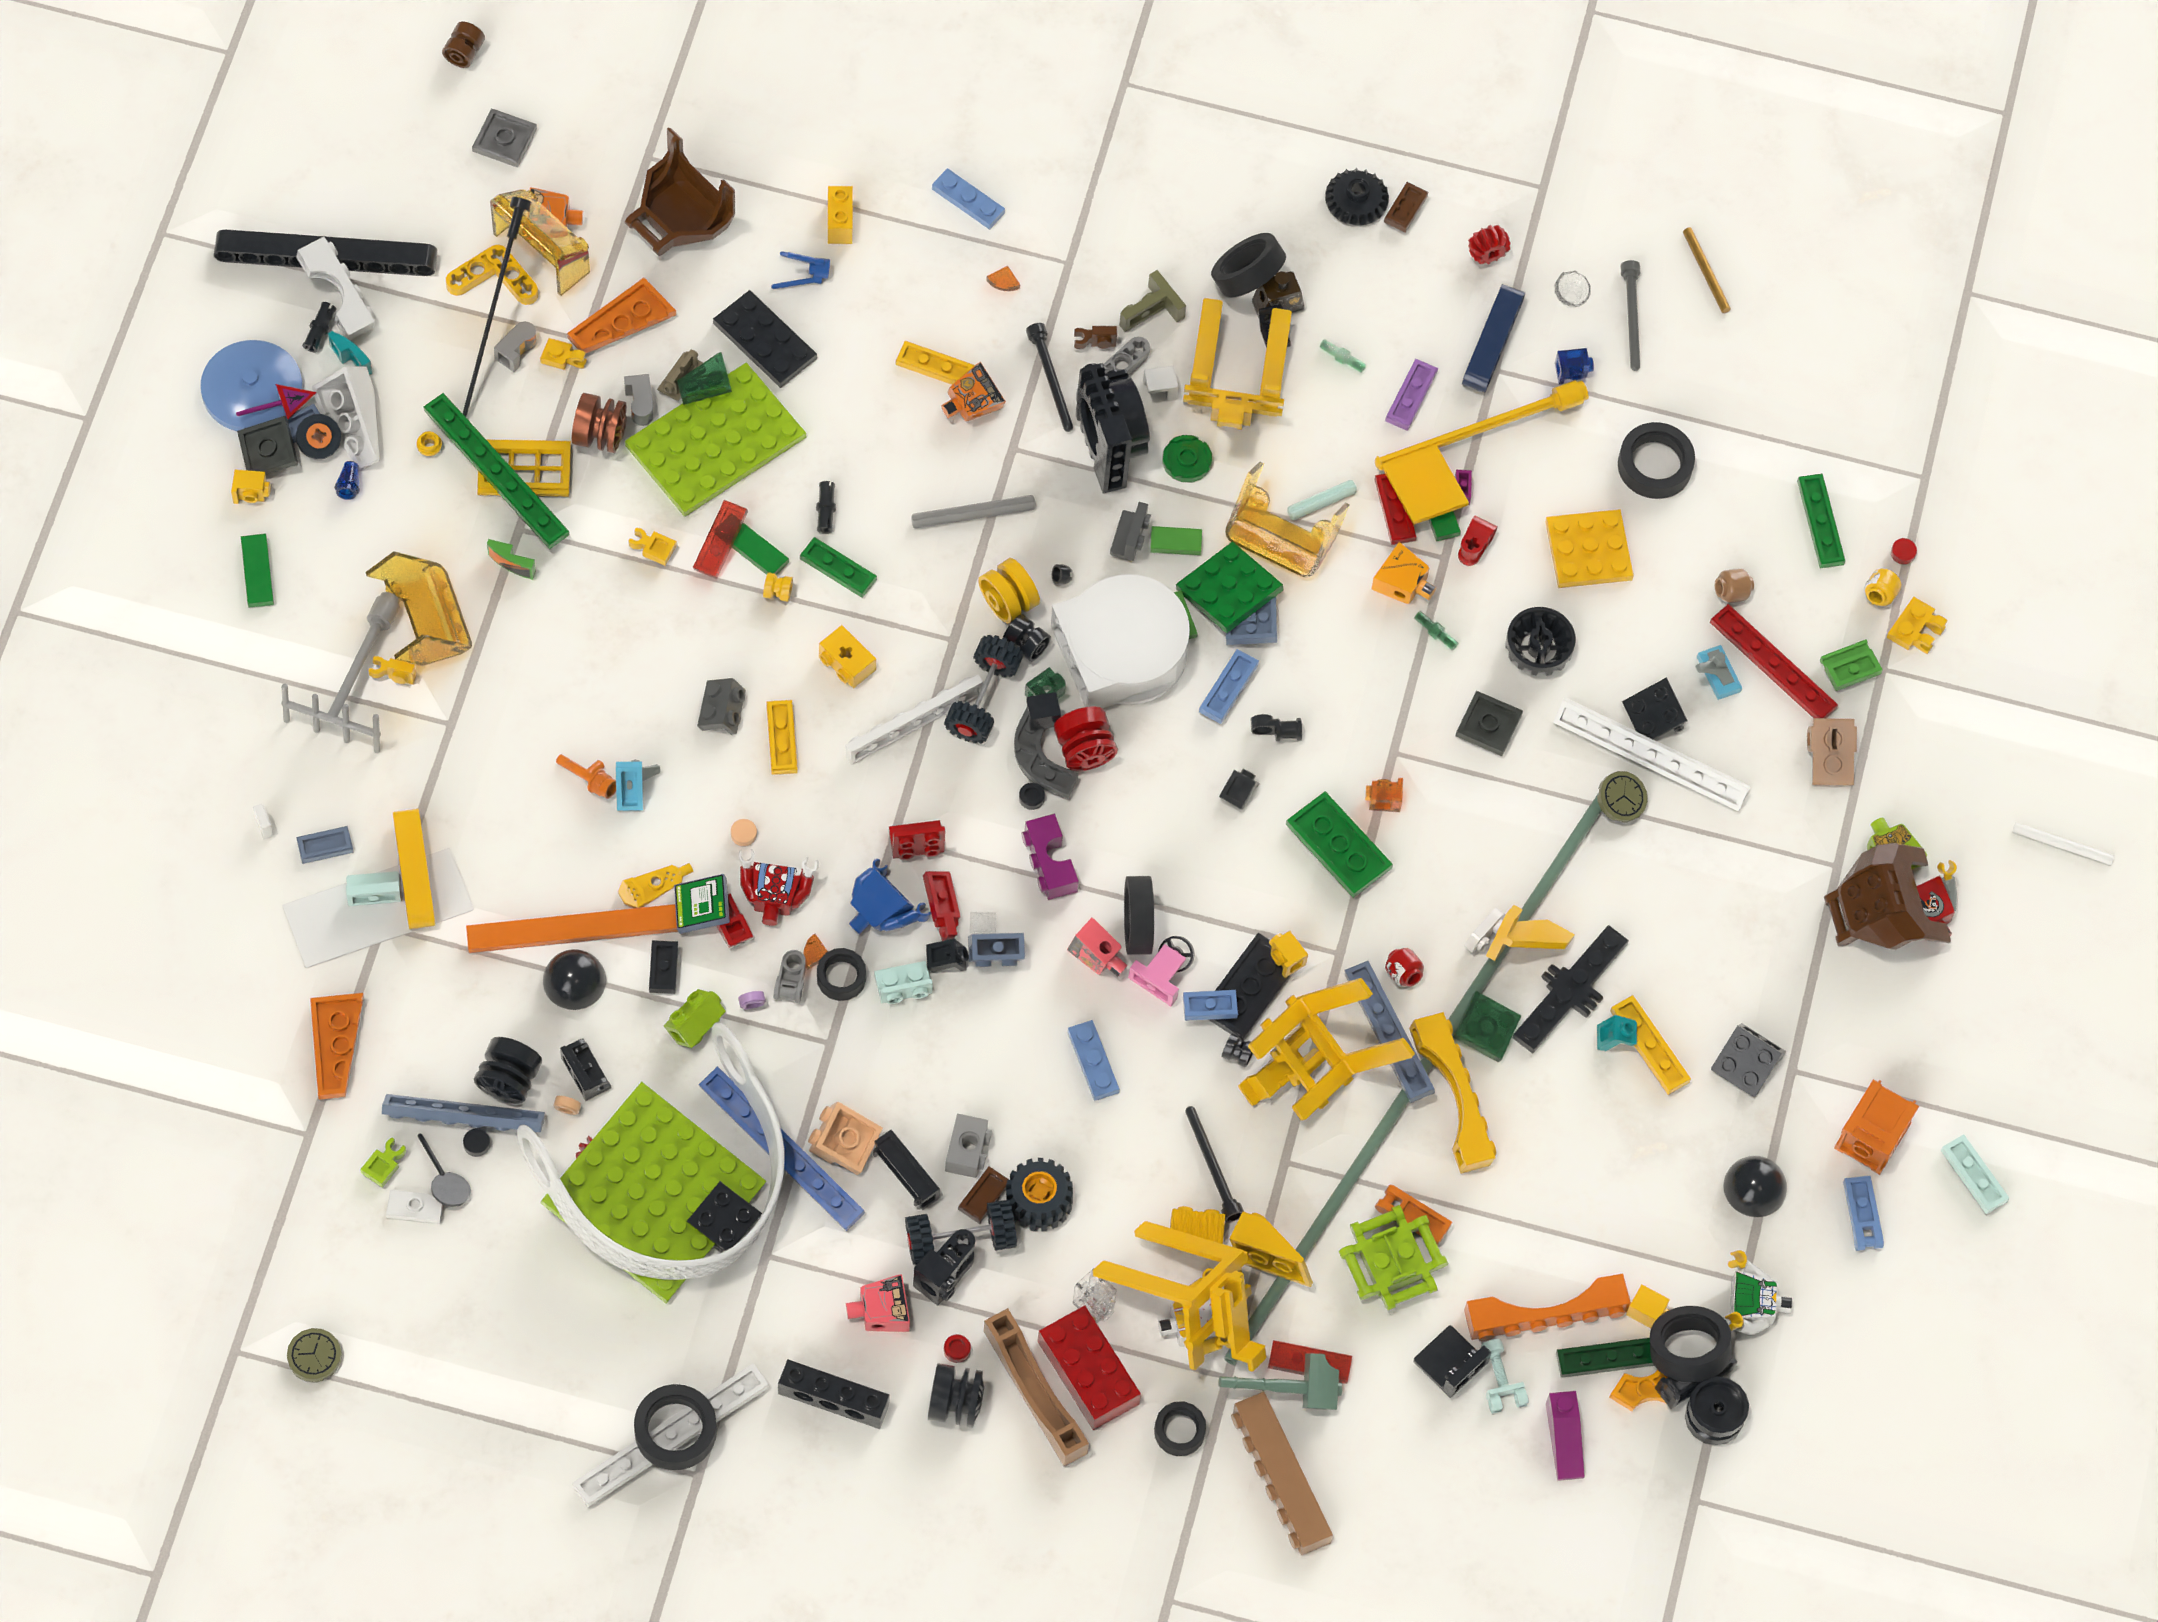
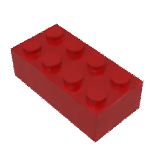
(1089, 1367)

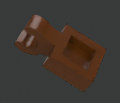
(1099, 336)

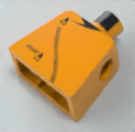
(1403, 576)

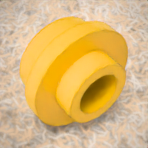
(429, 437)

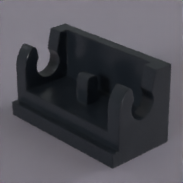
(584, 1069)

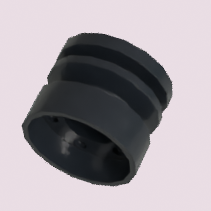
(507, 1070)
(955, 1395)

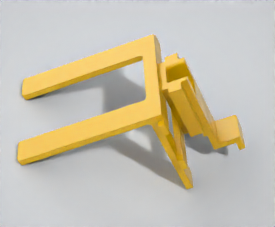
(1239, 411)
(1292, 1067)
(1227, 1304)

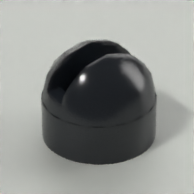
(1061, 574)

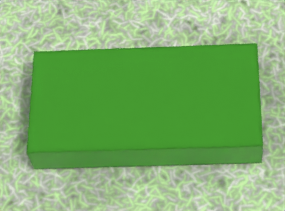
(1176, 540)

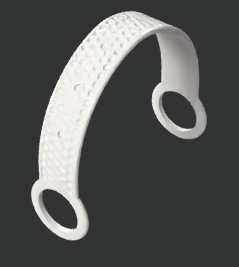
(655, 1267)

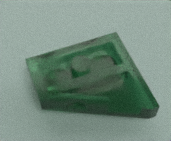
(705, 381)

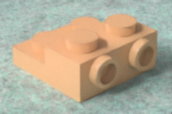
(844, 1137)

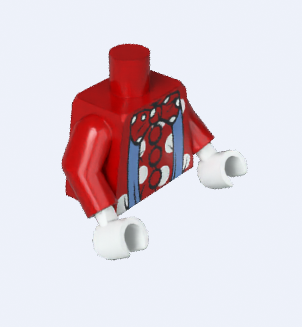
(775, 887)

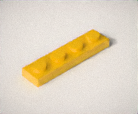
(1653, 1047)

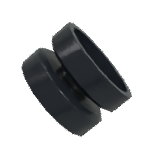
(1716, 1410)

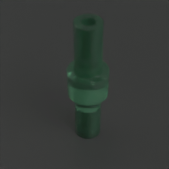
(1342, 355)
(1436, 630)

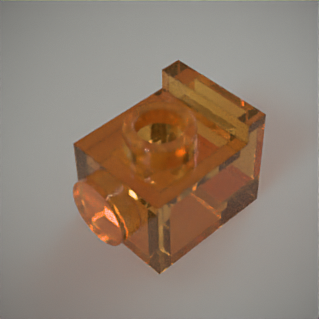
(1385, 795)

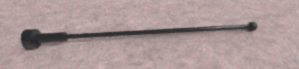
(520, 206)

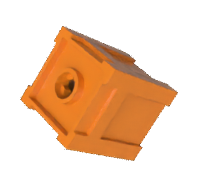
(1876, 1126)

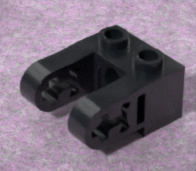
(938, 1271)

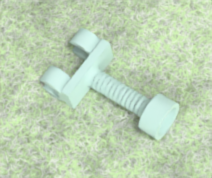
(1493, 1395)

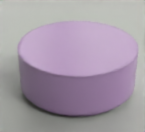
(751, 1000)

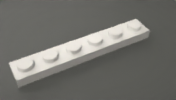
(907, 722)

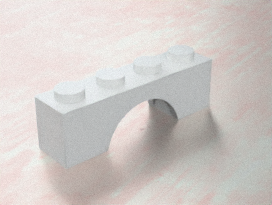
(320, 261)

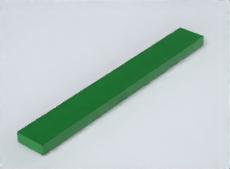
(496, 470)

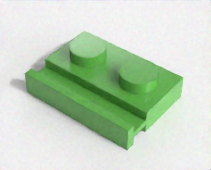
(1851, 665)

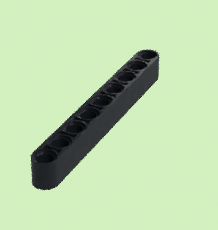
(356, 254)

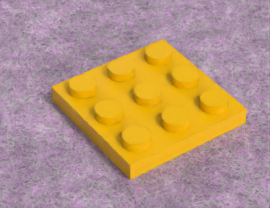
(1589, 548)

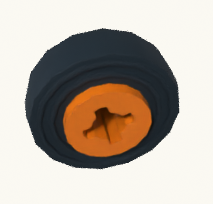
(309, 438)

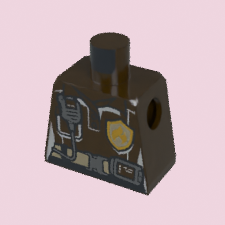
(1281, 290)

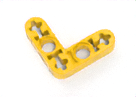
(492, 267)

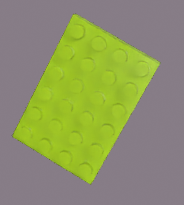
(715, 441)

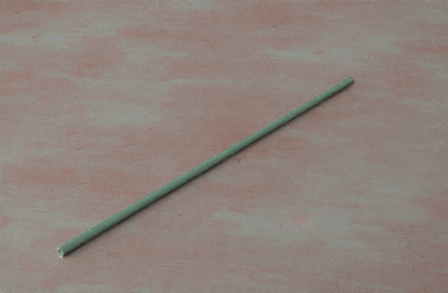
(1402, 1100)

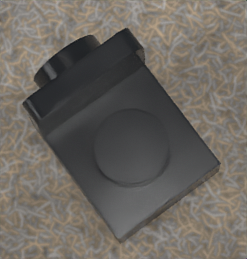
(1239, 788)
(946, 955)

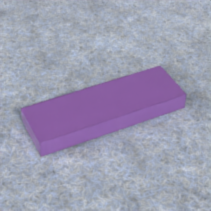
(1411, 394)

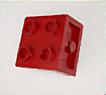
(917, 839)

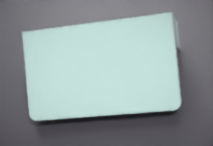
(373, 888)

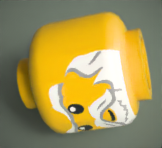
(1882, 587)

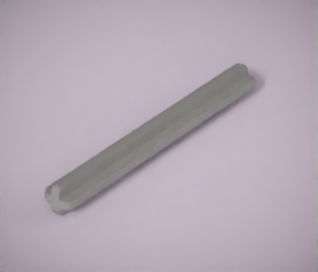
(973, 511)

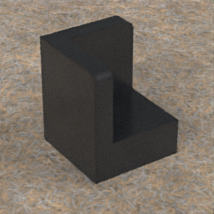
(1043, 710)

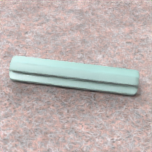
(1321, 500)

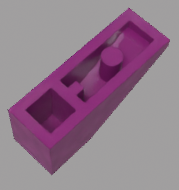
(1565, 1435)

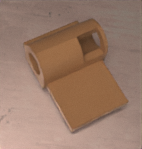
(1833, 750)

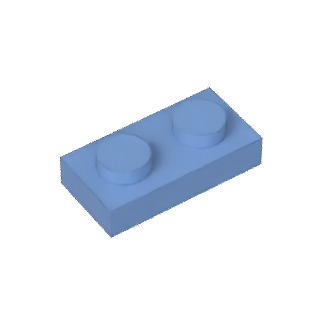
(1210, 1005)

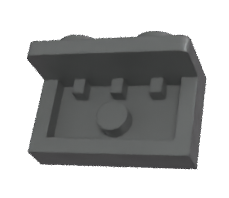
(1129, 532)
(722, 705)

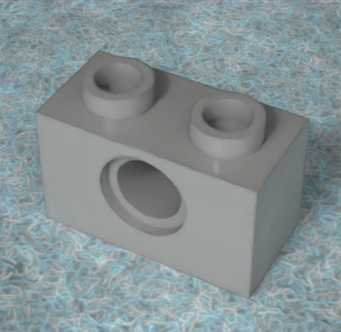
(967, 1130)

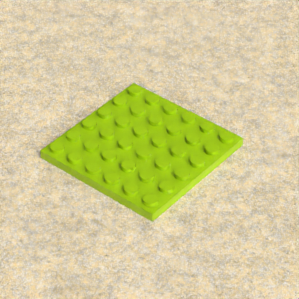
(647, 1180)

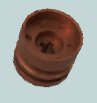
(595, 422)

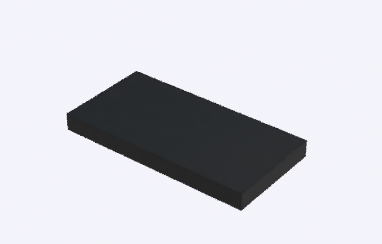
(1256, 986)

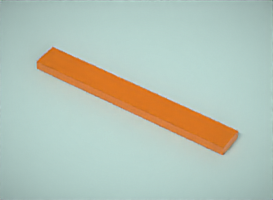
(571, 928)

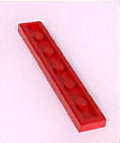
(1773, 663)

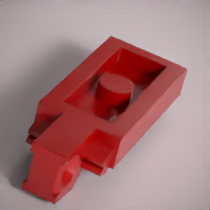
(942, 902)

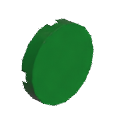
(1187, 458)

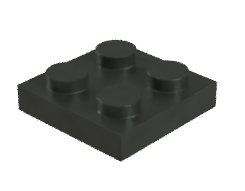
(268, 446)
(1489, 723)

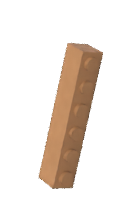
(1282, 1474)

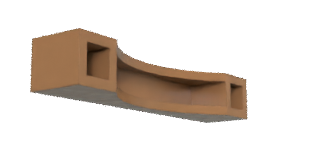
(1020, 1364)

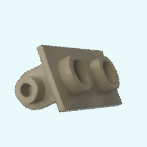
(684, 365)

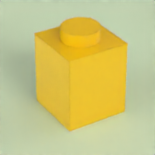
(1647, 1306)

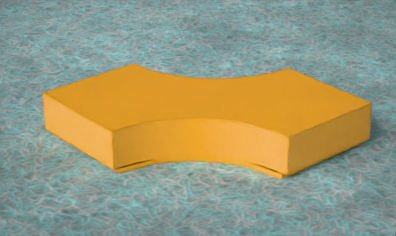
(1636, 1390)

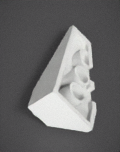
(350, 402)

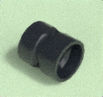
(1029, 639)

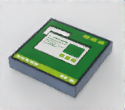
(701, 903)

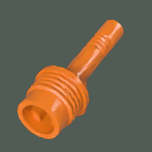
(597, 779)

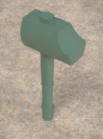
(1318, 1388)

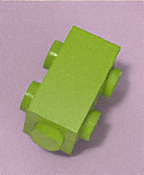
(694, 1018)

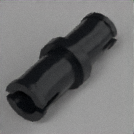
(319, 327)
(826, 507)

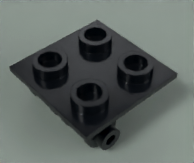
(1655, 710)
(724, 1217)

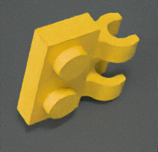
(1911, 623)

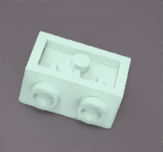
(903, 982)

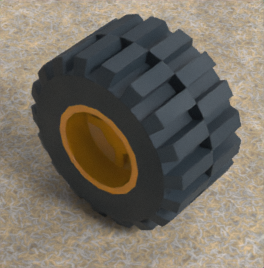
(1040, 1194)

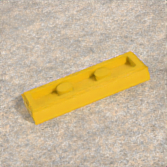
(931, 363)
(781, 737)

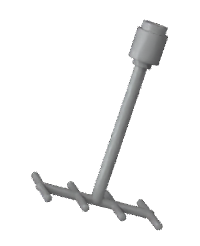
(380, 618)

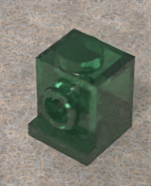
(1046, 681)

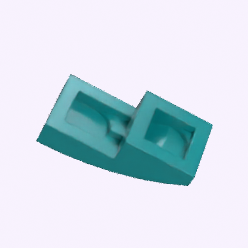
(347, 350)

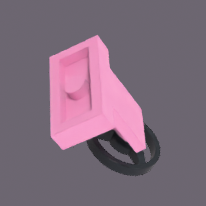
(1161, 970)

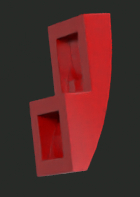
(738, 929)

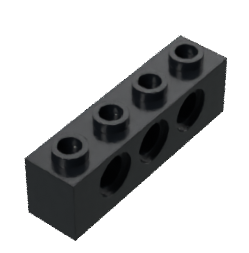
(833, 1394)

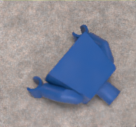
(882, 903)

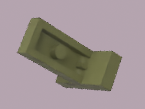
(1160, 298)

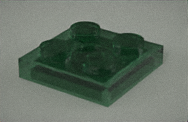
(1487, 1026)

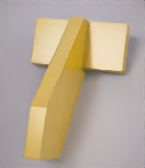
(1528, 934)

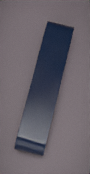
(1493, 338)

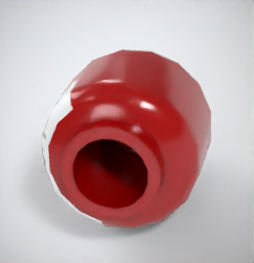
(1404, 967)

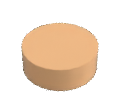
(743, 832)
(567, 1105)

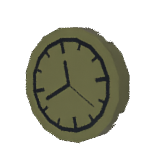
(1622, 796)
(314, 1355)

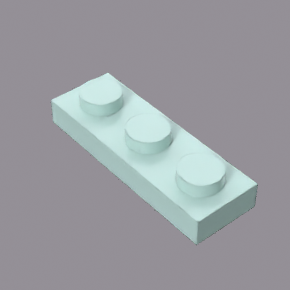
(1975, 1174)

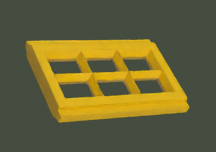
(534, 447)

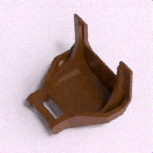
(681, 202)
(1883, 900)

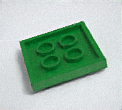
(1229, 587)

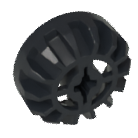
(1548, 626)

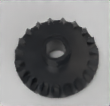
(1355, 208)

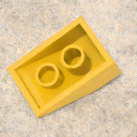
(1269, 1249)

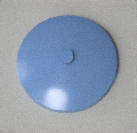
(244, 378)

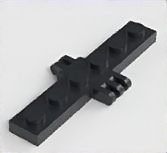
(1570, 989)

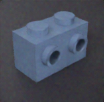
(996, 948)

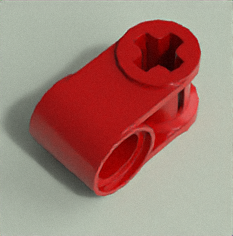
(1475, 541)

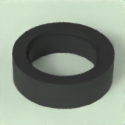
(1248, 265)
(1663, 434)
(1139, 915)
(1695, 1368)
(675, 1395)

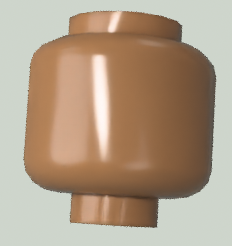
(1734, 585)

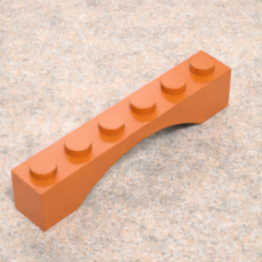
(1494, 1317)

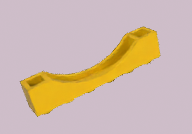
(1435, 1042)

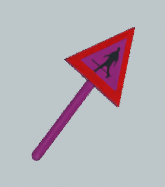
(290, 398)

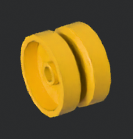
(1009, 590)

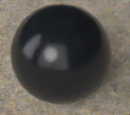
(574, 979)
(1755, 1186)

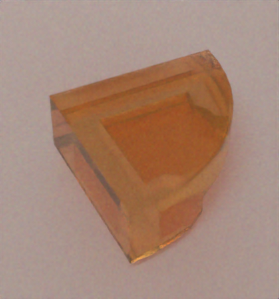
(1003, 280)
(813, 951)

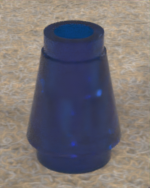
(348, 481)

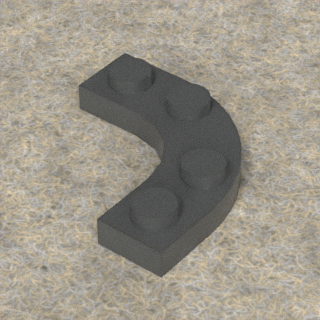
(1035, 763)

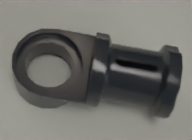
(1265, 725)

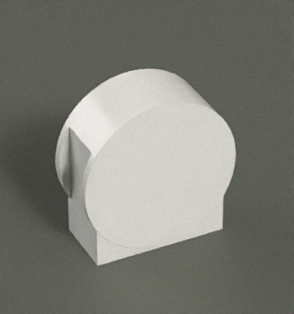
(1123, 640)

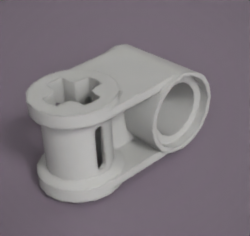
(791, 981)

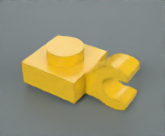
(560, 354)
(397, 670)

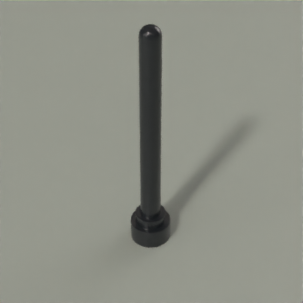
(1037, 334)
(1231, 1208)

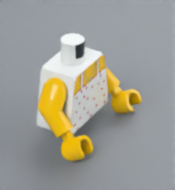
(1177, 1325)

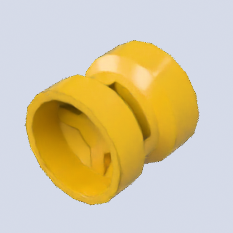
(778, 587)

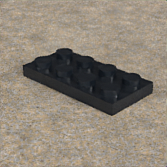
(765, 338)

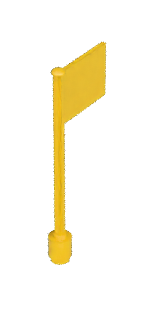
(1422, 474)

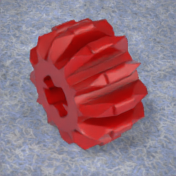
(1489, 244)

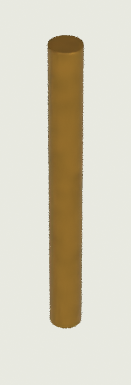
(1706, 270)

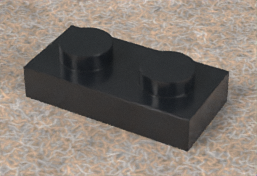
(663, 967)

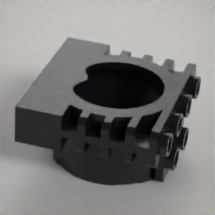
(1111, 423)

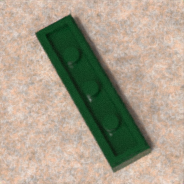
(1604, 1357)

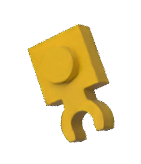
(657, 547)

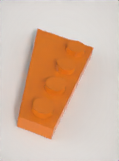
(626, 314)
(334, 1035)

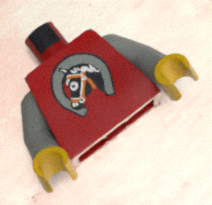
(1940, 895)

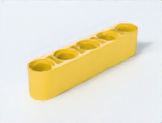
(413, 868)

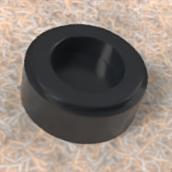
(1031, 796)
(476, 1142)

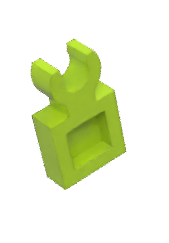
(382, 1165)

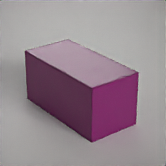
(1464, 479)

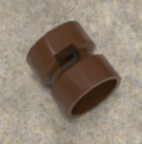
(463, 44)

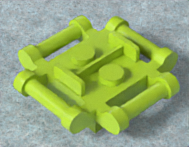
(1393, 1258)

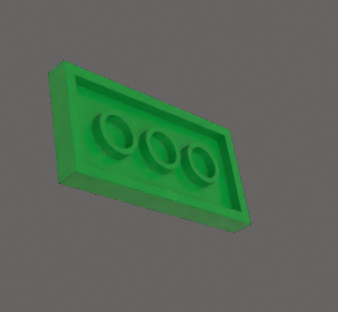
(1339, 844)

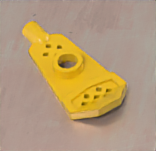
(646, 890)

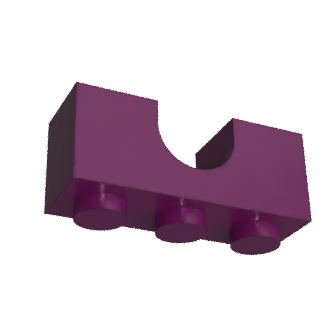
(1056, 877)

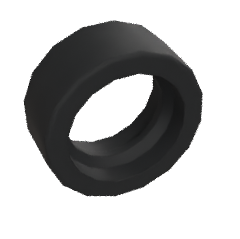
(841, 955)
(1186, 1409)

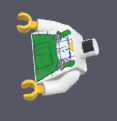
(1753, 1297)

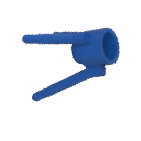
(817, 267)

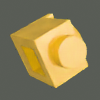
(249, 486)
(1288, 953)

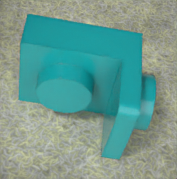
(1616, 1031)

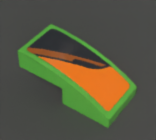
(504, 556)

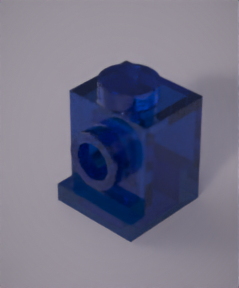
(1573, 364)

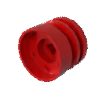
(1085, 738)

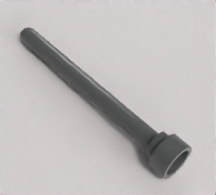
(1630, 271)

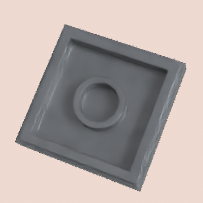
(504, 137)

